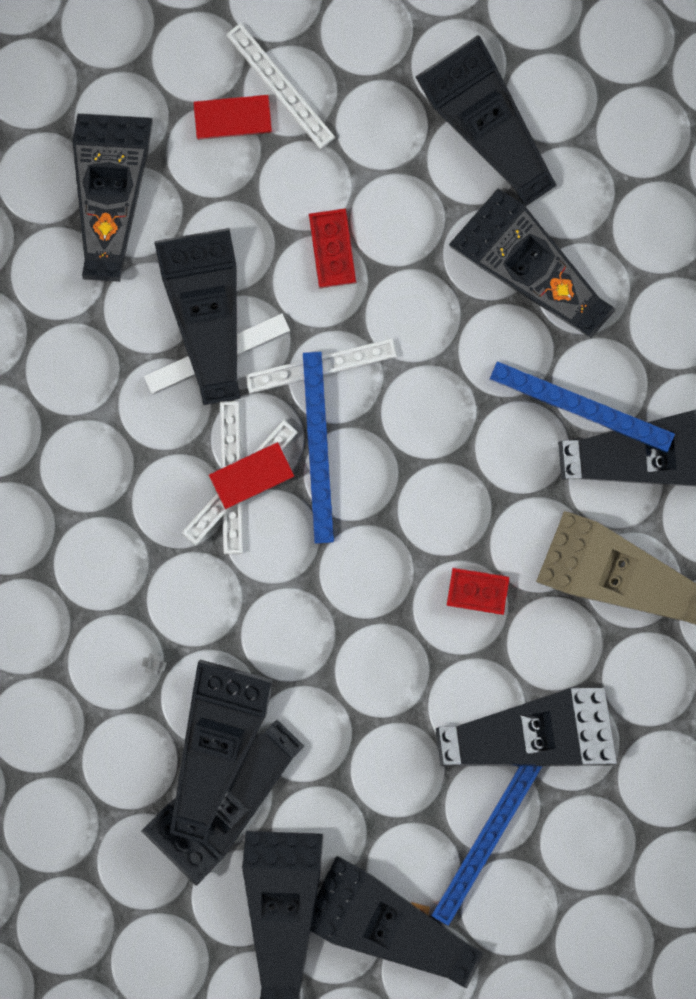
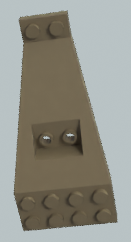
(588, 560)

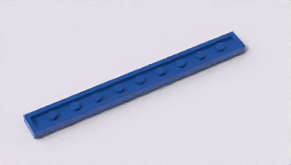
(582, 406)
(318, 447)
(485, 843)

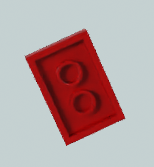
(477, 591)

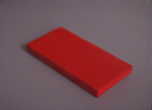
(232, 117)
(332, 248)
(251, 475)

